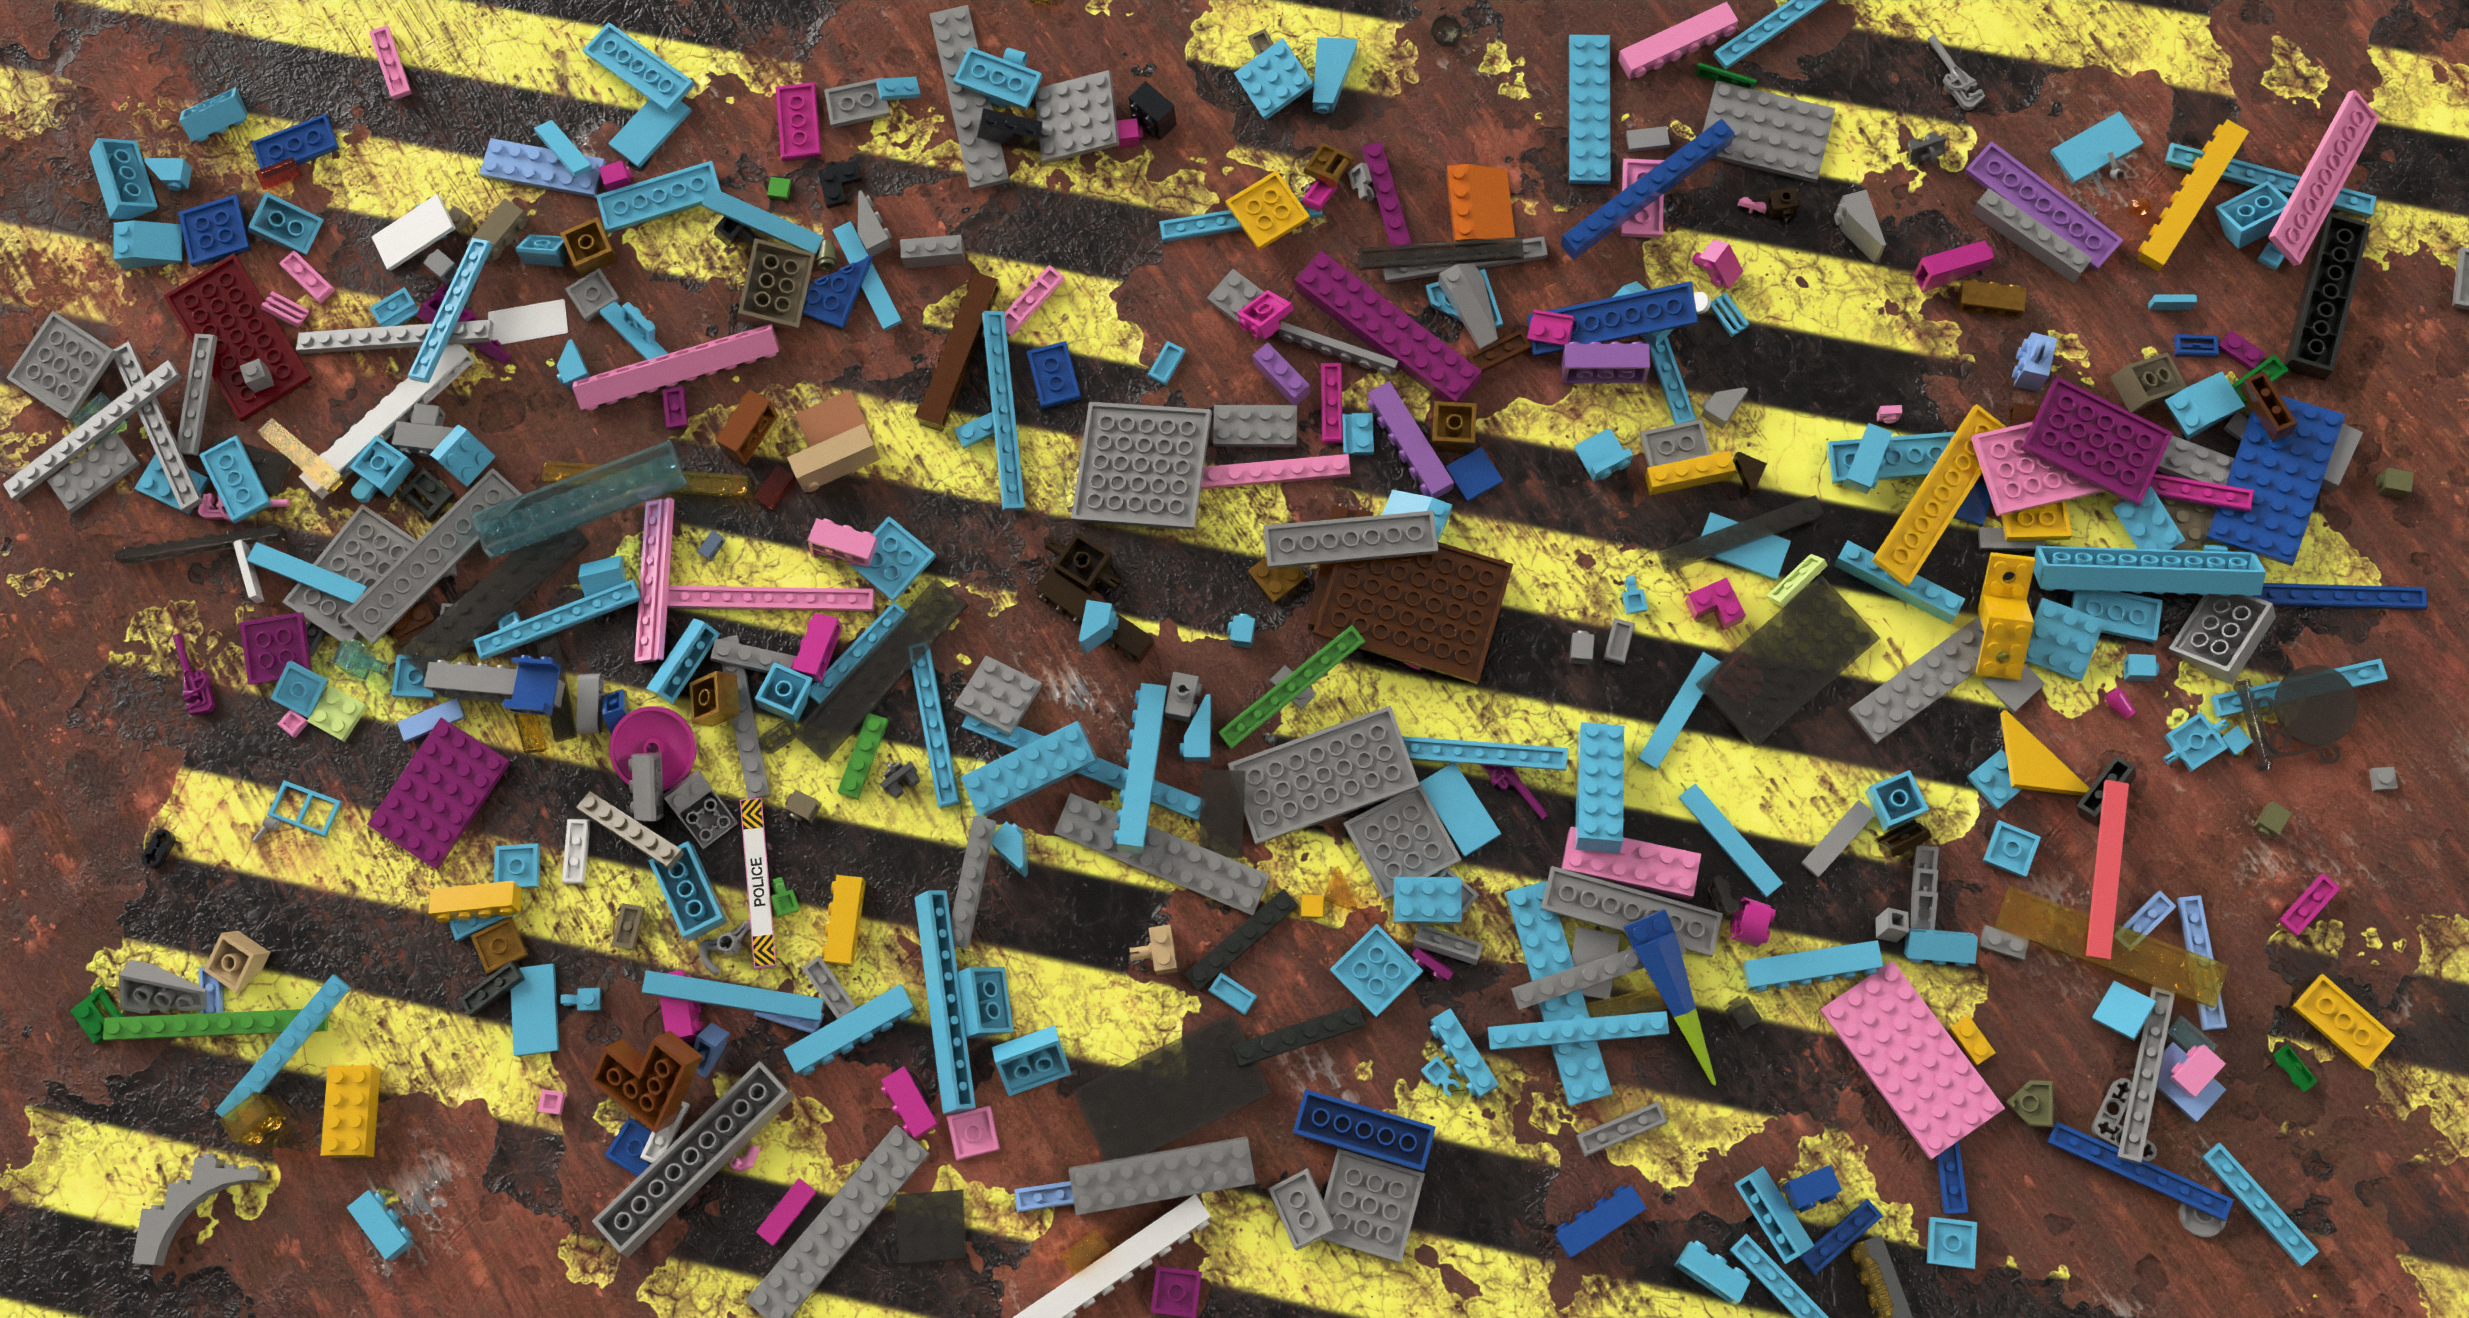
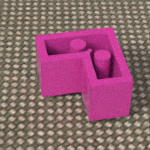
(1718, 599)

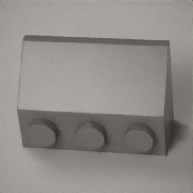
(646, 786)

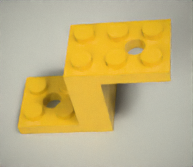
(2005, 616)

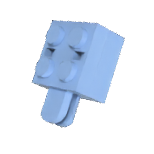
(2034, 361)

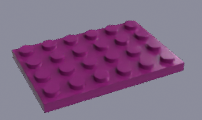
(2096, 441)
(439, 793)

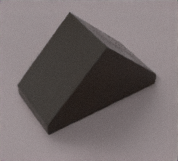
(1749, 471)

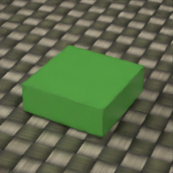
(779, 188)

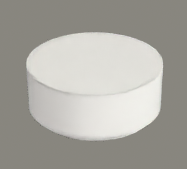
(1702, 302)

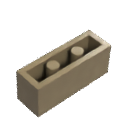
(501, 228)

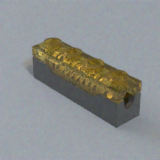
(1881, 1279)

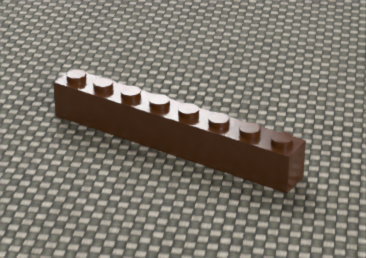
(958, 352)

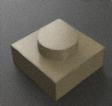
(459, 218)

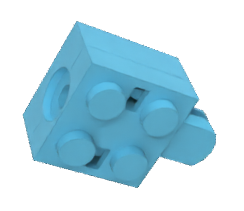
(379, 469)

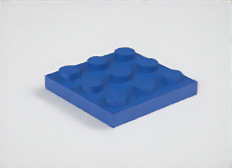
(214, 230)

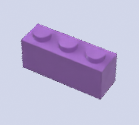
(1281, 374)

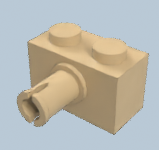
(1160, 950)

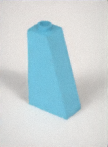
(1332, 67)

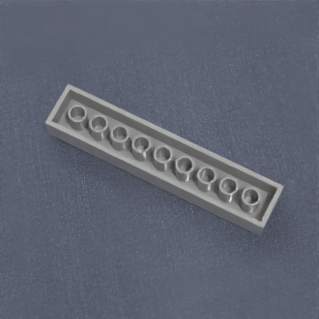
(693, 1159)

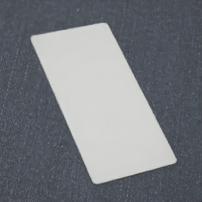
(529, 321)

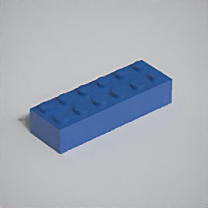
(1364, 1130)

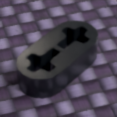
(158, 849)

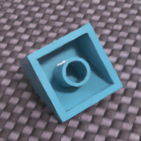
(1097, 624)
(784, 692)
(1012, 847)

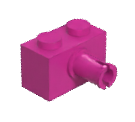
(1719, 263)

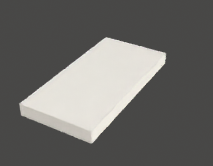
(413, 232)

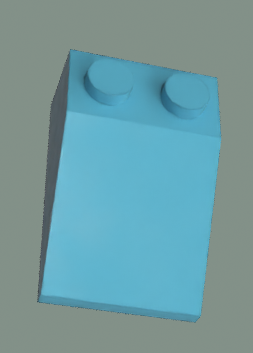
(284, 224)
(147, 244)
(2203, 404)
(1407, 502)

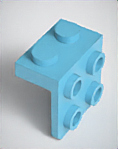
(1603, 455)

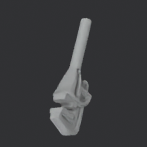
(1957, 82)

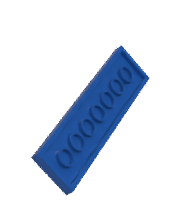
(1627, 316)

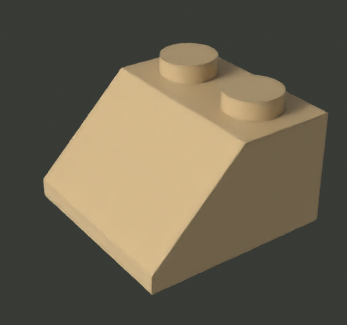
(236, 960)

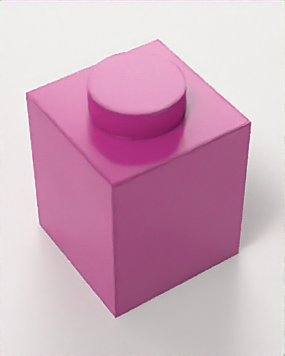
(1129, 133)
(616, 175)

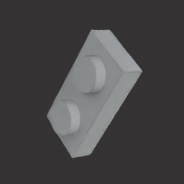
(1303, 698)
(2003, 943)

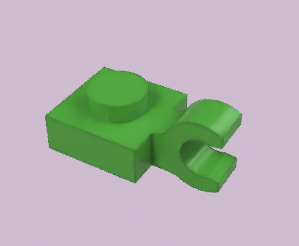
(783, 901)

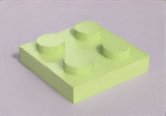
(337, 713)

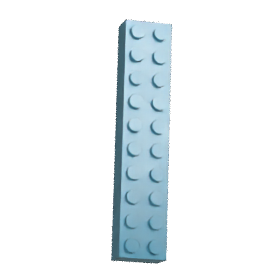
(2148, 570)

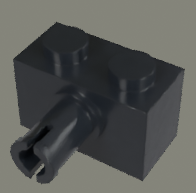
(729, 231)

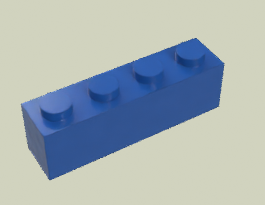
(1600, 1221)

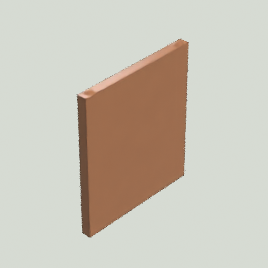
(831, 418)

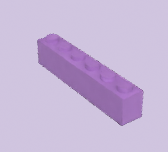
(1410, 441)

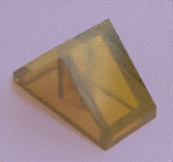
(1339, 891)

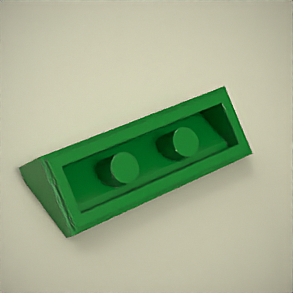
(1717, 74)

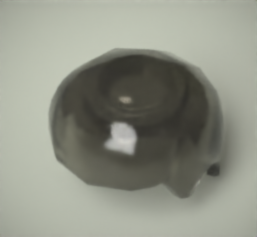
(1446, 31)

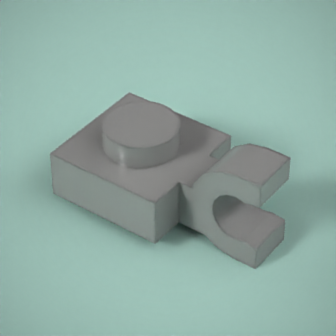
(1359, 179)

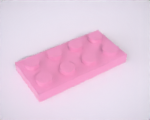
(1649, 221)

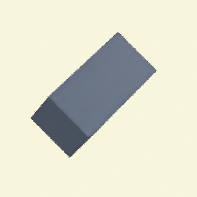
(711, 546)

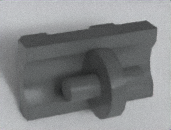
(1926, 150)
(896, 775)

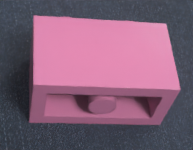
(2196, 1070)

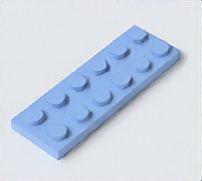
(537, 168)

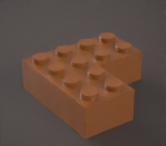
(648, 1085)

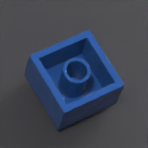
(1810, 1188)

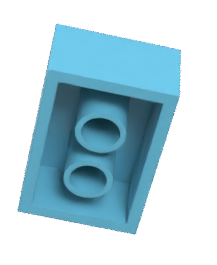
(1427, 900)

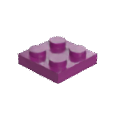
(1176, 1292)

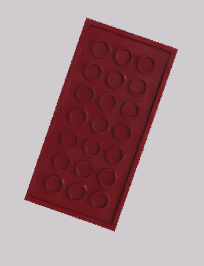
(229, 306)

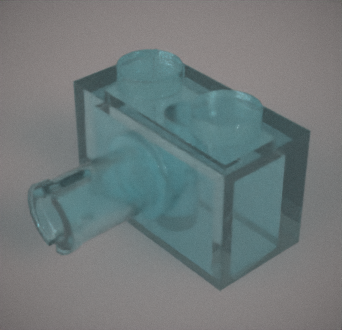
(357, 659)

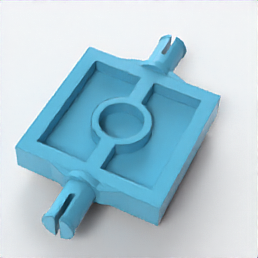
(2195, 741)

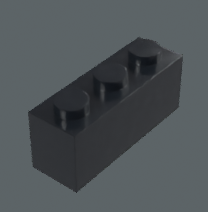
(1009, 129)

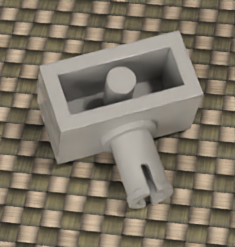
(1182, 697)

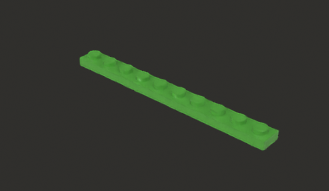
(200, 1025)

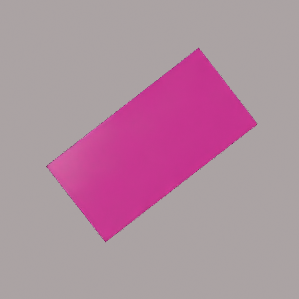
(798, 121)

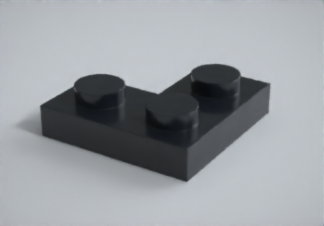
(833, 180)

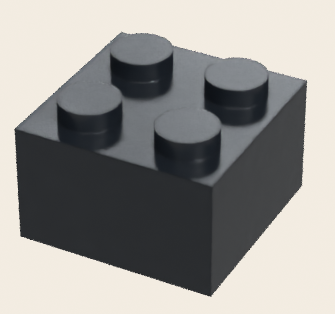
(1152, 110)

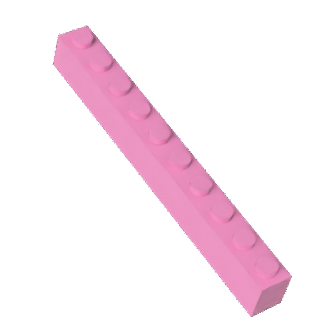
(675, 367)

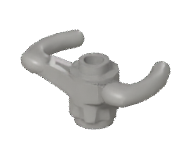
(722, 945)

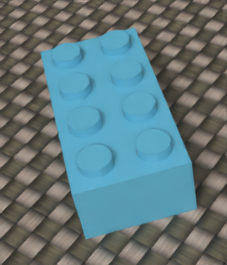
(690, 894)

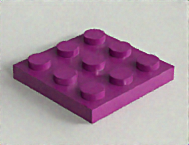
(271, 644)

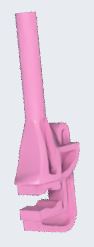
(209, 512)

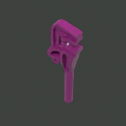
(196, 684)
(1502, 776)

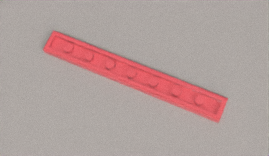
(2107, 869)

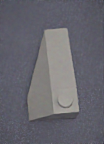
(1469, 298)
(151, 988)

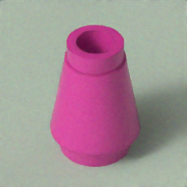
(2119, 702)

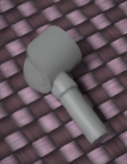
(2115, 170)
(268, 823)

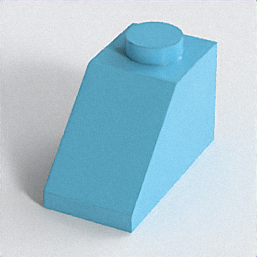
(171, 171)
(571, 366)

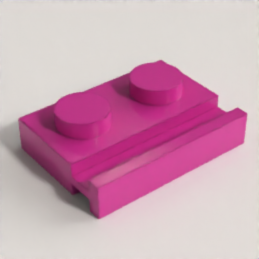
(1550, 327)

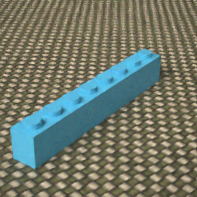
(1141, 769)

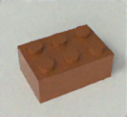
(746, 427)

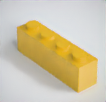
(1689, 473)
(475, 901)
(844, 921)

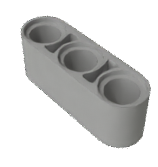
(590, 703)

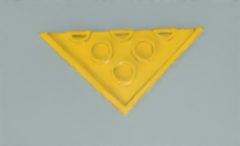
(2033, 765)

